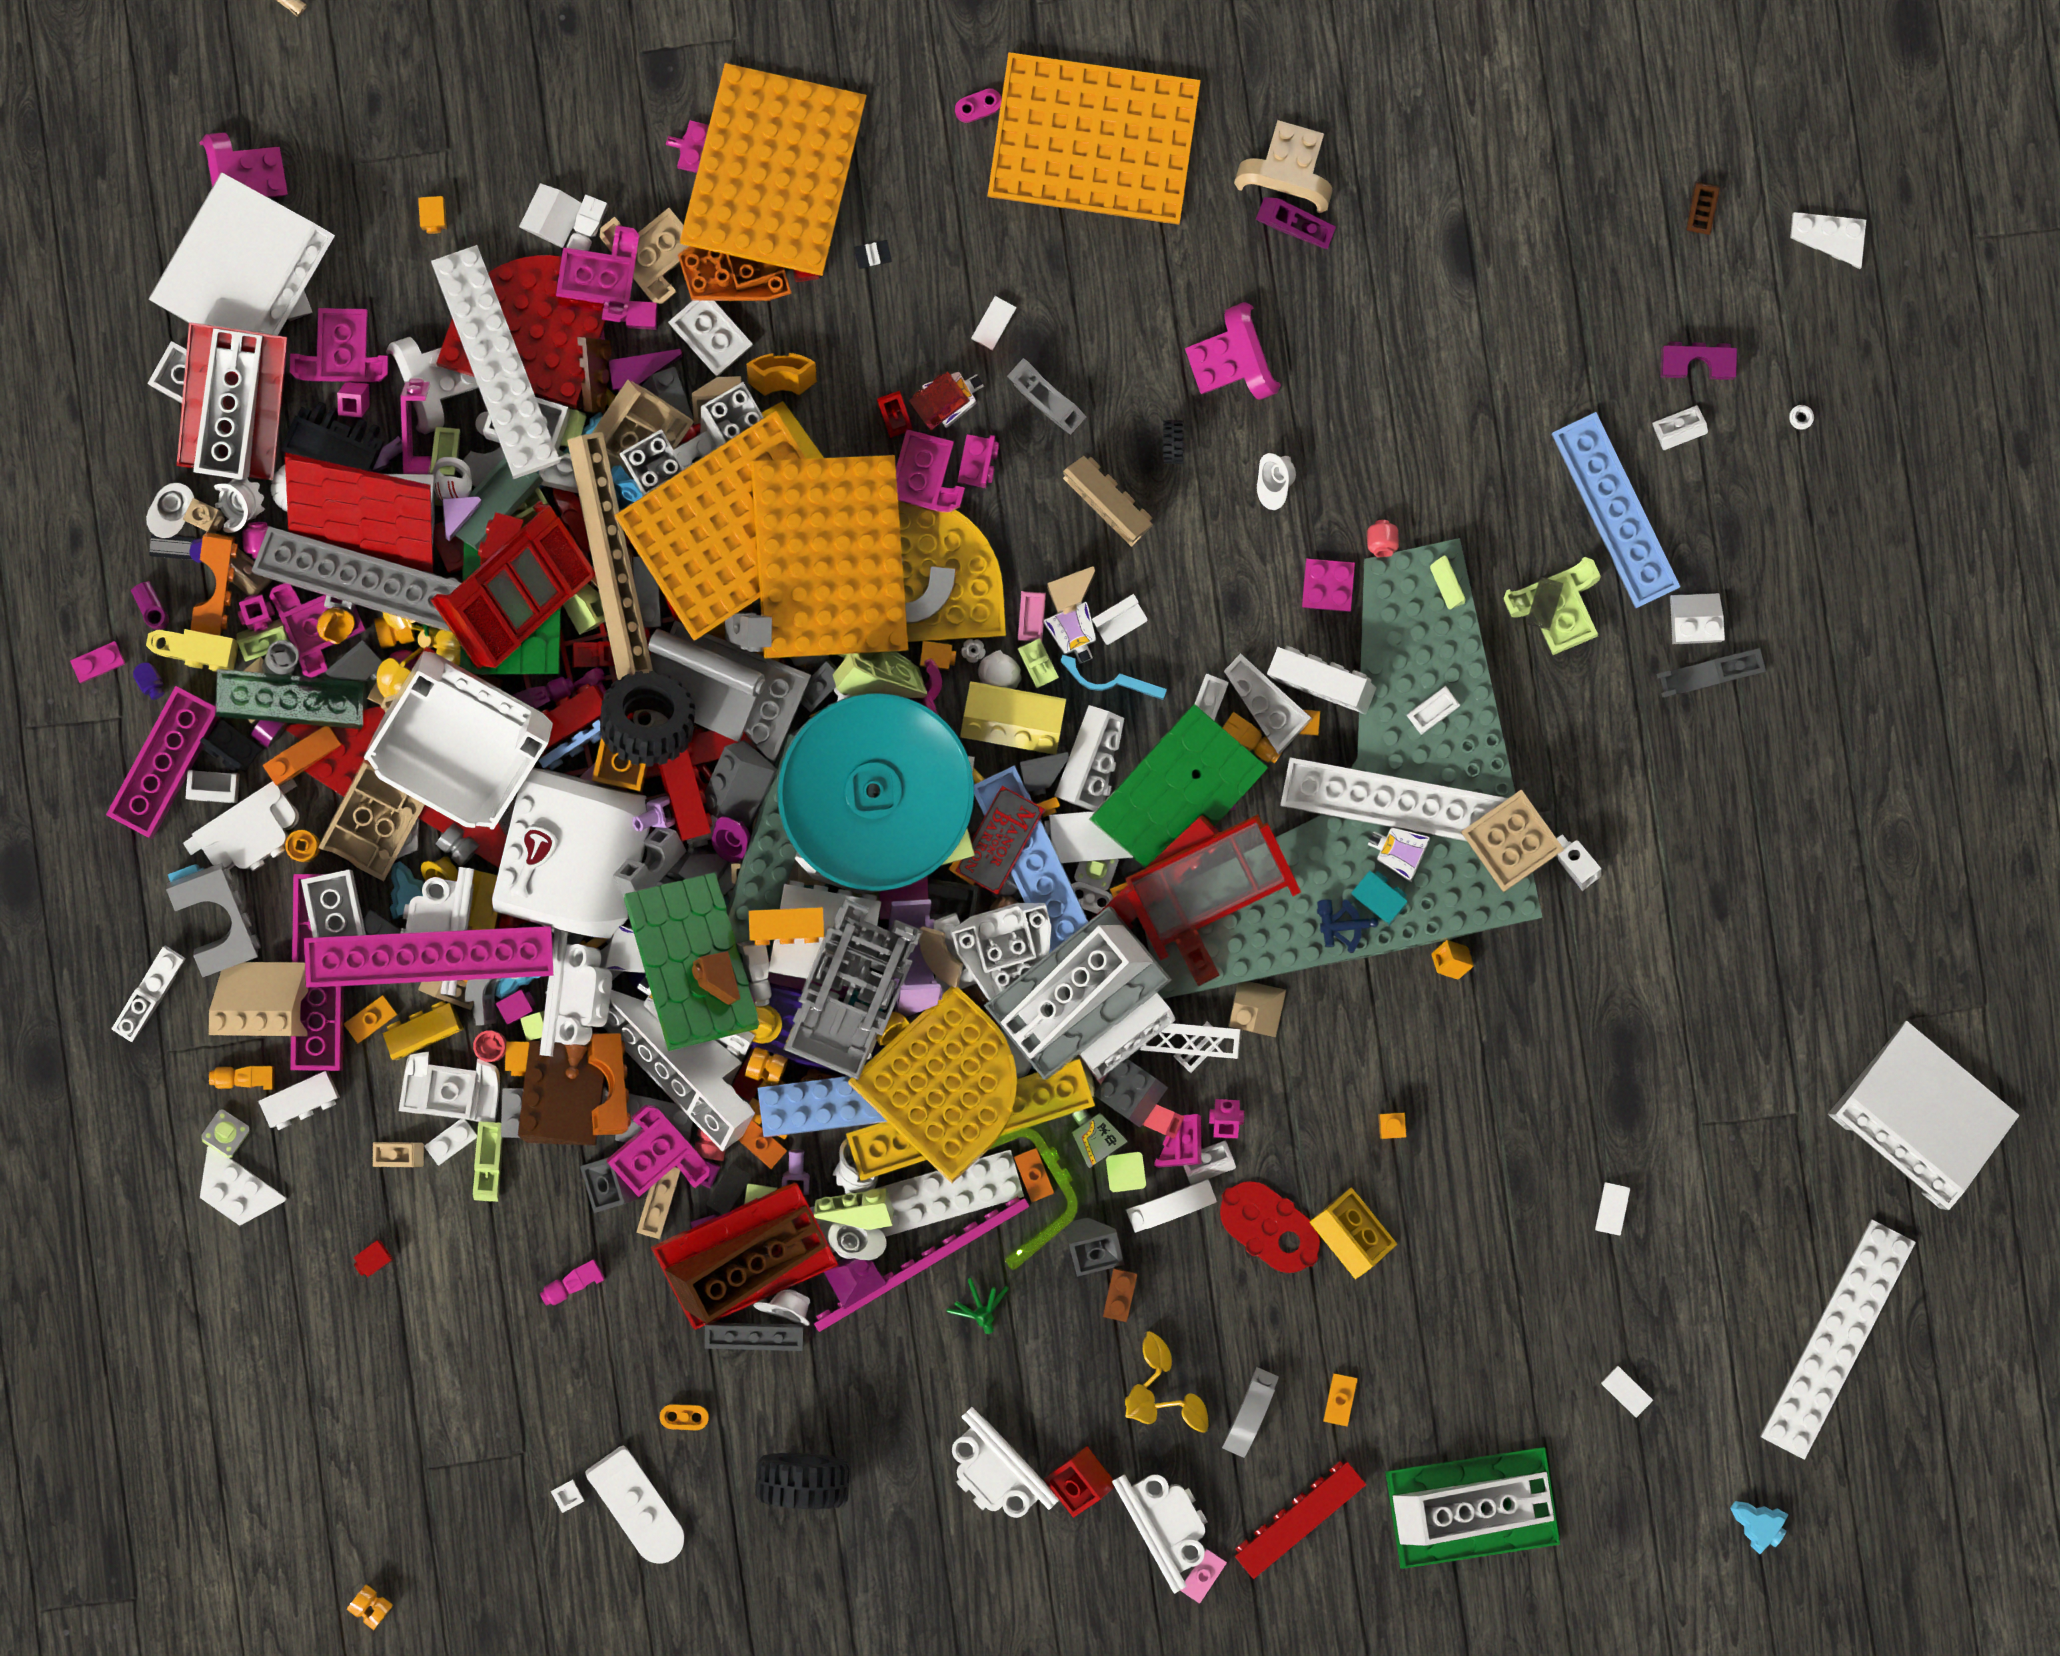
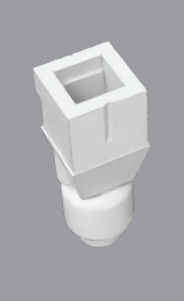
(587, 223)
(756, 968)

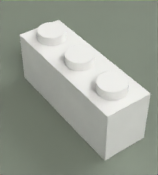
(299, 1100)

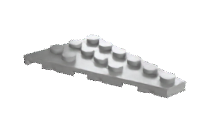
(778, 701)

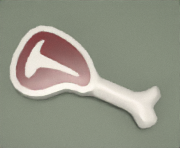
(538, 847)

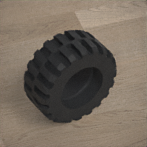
(641, 743)
(802, 1480)

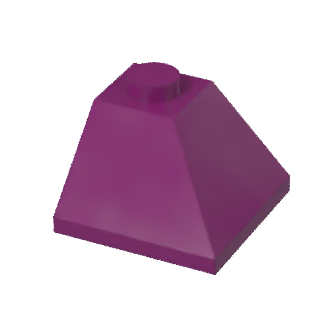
(854, 1280)

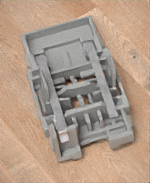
(831, 1029)

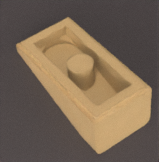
(398, 1154)

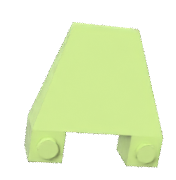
(879, 674)

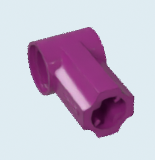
(149, 604)

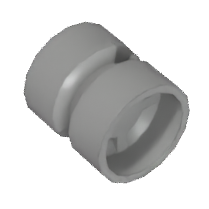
(280, 658)
(460, 847)

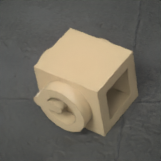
(204, 516)

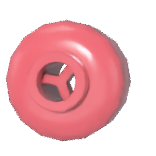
(1382, 538)

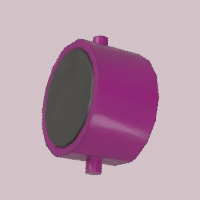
(268, 732)

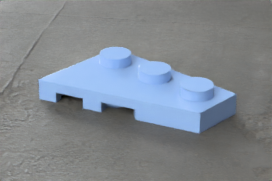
(554, 758)

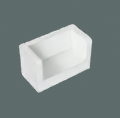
(212, 786)

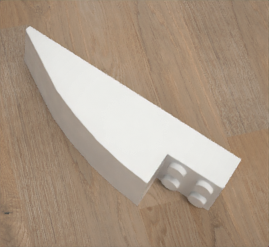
(692, 1076)

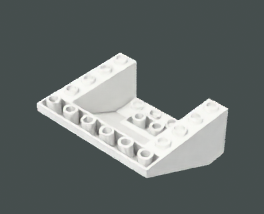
(241, 261)
(1925, 1115)

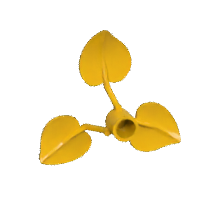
(392, 674)
(1141, 1401)

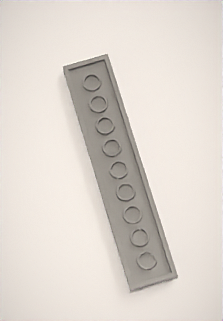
(352, 577)

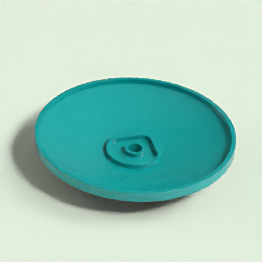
(920, 799)

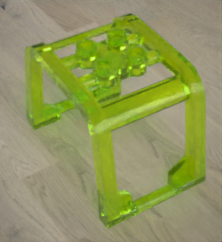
(1062, 1177)

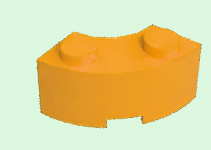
(779, 373)

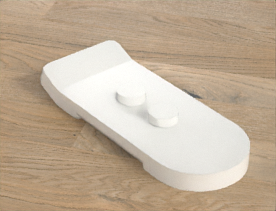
(637, 1506)

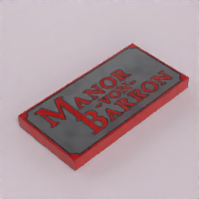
(1000, 839)

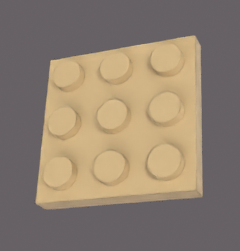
(1512, 841)

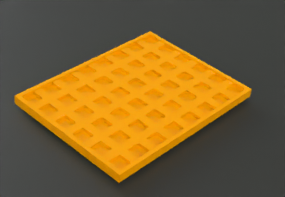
(1093, 138)
(773, 169)
(701, 527)
(830, 555)

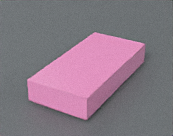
(1031, 616)

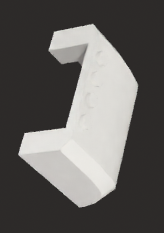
(457, 742)
(594, 840)

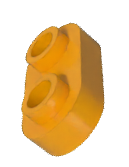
(684, 1417)

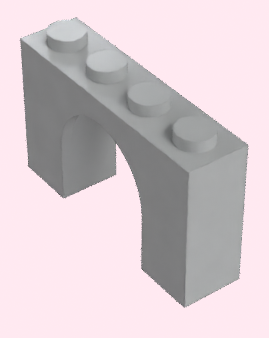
(215, 886)

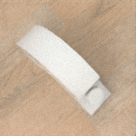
(1171, 1206)

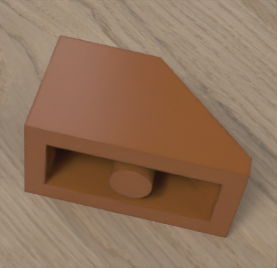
(717, 976)

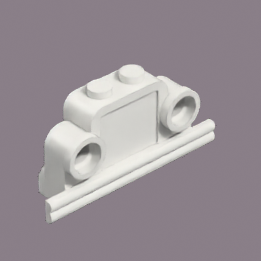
(249, 829)
(440, 909)
(575, 995)
(996, 1470)
(1166, 1524)

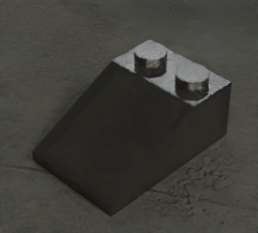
(957, 898)

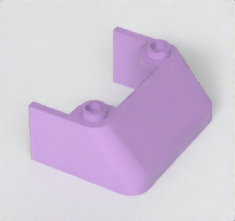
(919, 987)

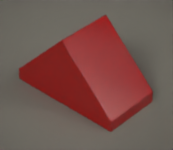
(894, 414)

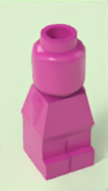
(576, 1280)

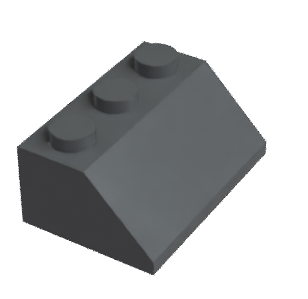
(739, 783)

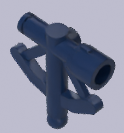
(1330, 927)

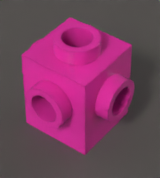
(252, 605)
(1229, 1114)

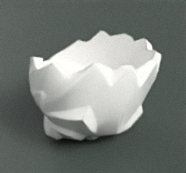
(999, 670)

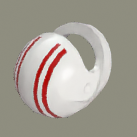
(451, 487)

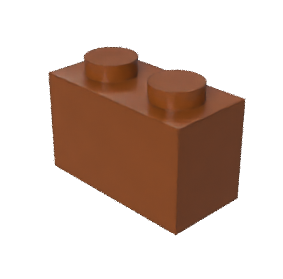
(1119, 1295)

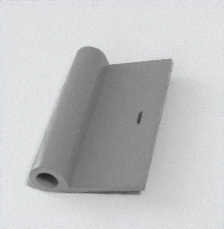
(720, 687)

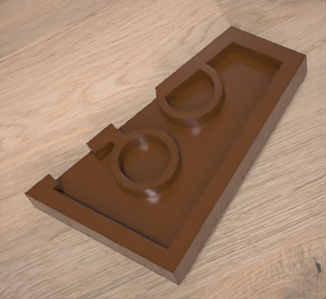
(595, 363)

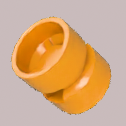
(389, 636)
(302, 846)
(766, 1066)
(361, 1603)

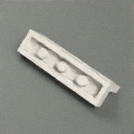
(1198, 1031)

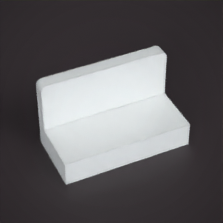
(1119, 619)

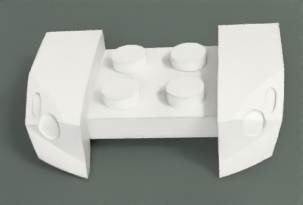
(450, 1090)

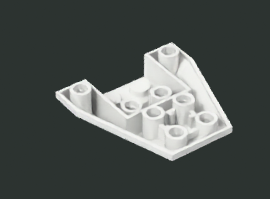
(1003, 944)

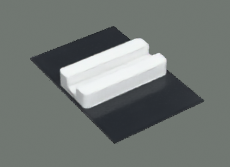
(872, 254)

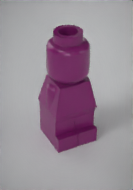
(541, 696)

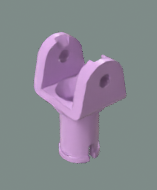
(387, 453)
(654, 815)
(796, 1169)

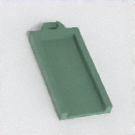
(497, 494)

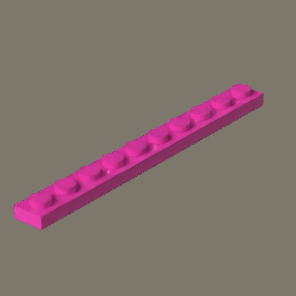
(929, 1257)

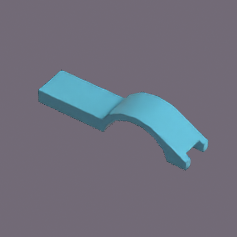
(1122, 680)

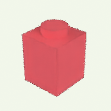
(1164, 1121)

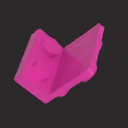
(976, 461)

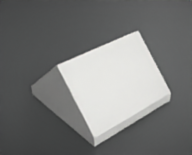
(551, 215)

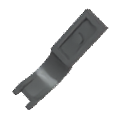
(1711, 672)
(818, 688)

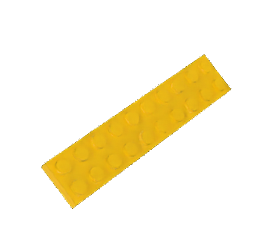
(883, 1149)

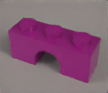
(1719, 359)

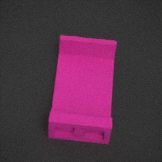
(413, 390)

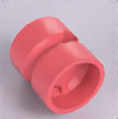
(490, 1046)
(707, 1148)

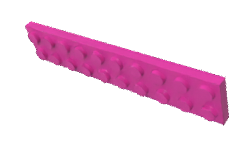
(428, 956)

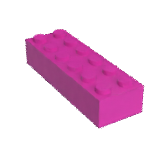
(163, 763)

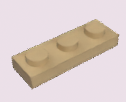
(658, 1205)

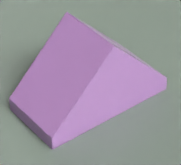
(457, 513)

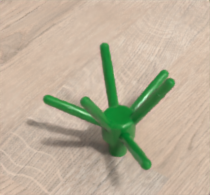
(983, 1314)

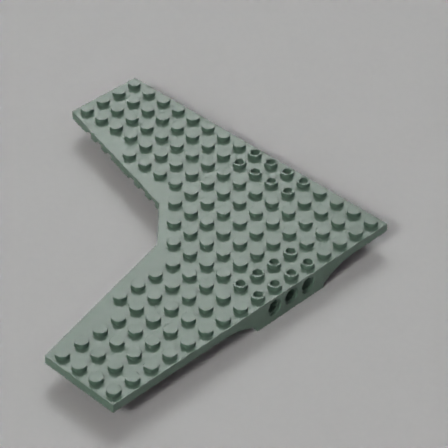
(1410, 653)

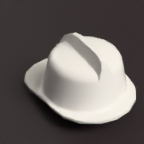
(1274, 479)
(168, 510)
(856, 1242)
(787, 1305)

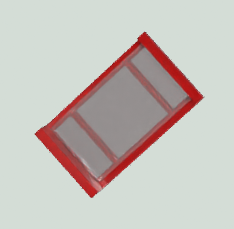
(1209, 881)

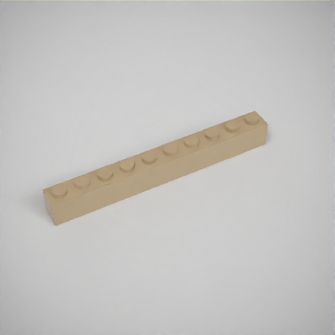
(609, 554)

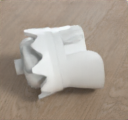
(239, 502)
(847, 1172)

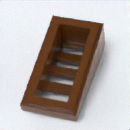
(1694, 206)

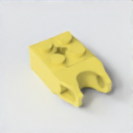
(196, 648)

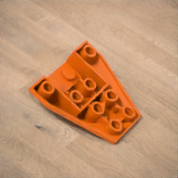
(731, 278)

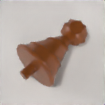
(575, 1054)

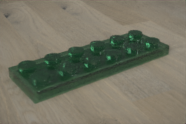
(289, 699)

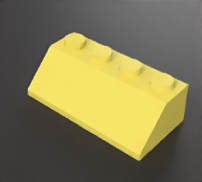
(1013, 718)

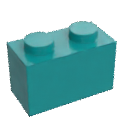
(1380, 897)

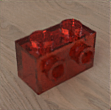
(939, 400)

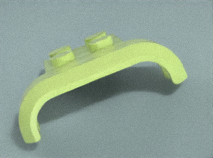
(1571, 620)

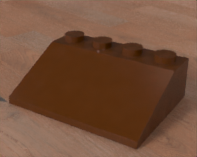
(556, 1106)

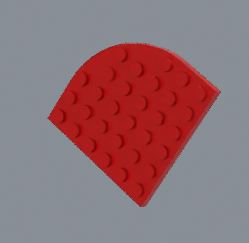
(541, 327)

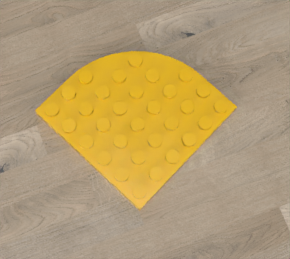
(955, 543)
(945, 1083)

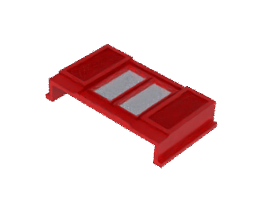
(515, 589)

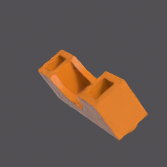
(217, 553)
(607, 1054)

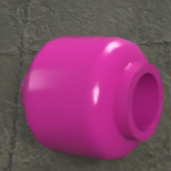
(253, 537)

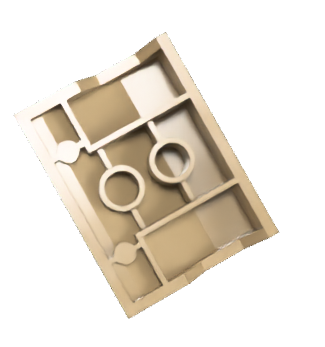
(636, 416)
(1107, 500)
(371, 823)
(259, 1000)

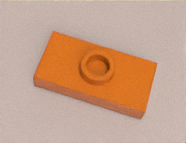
(765, 1148)
(1034, 1175)

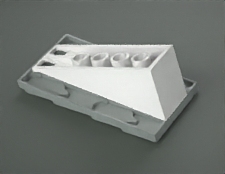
(1077, 993)

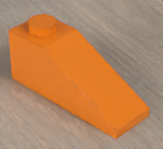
(301, 755)

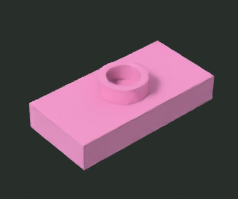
(1203, 1576)

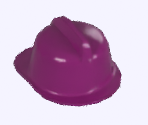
(730, 839)

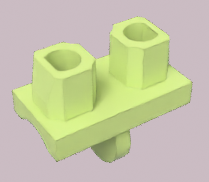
(1038, 663)

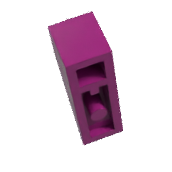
(1295, 222)
(640, 367)

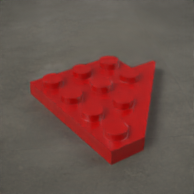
(342, 764)

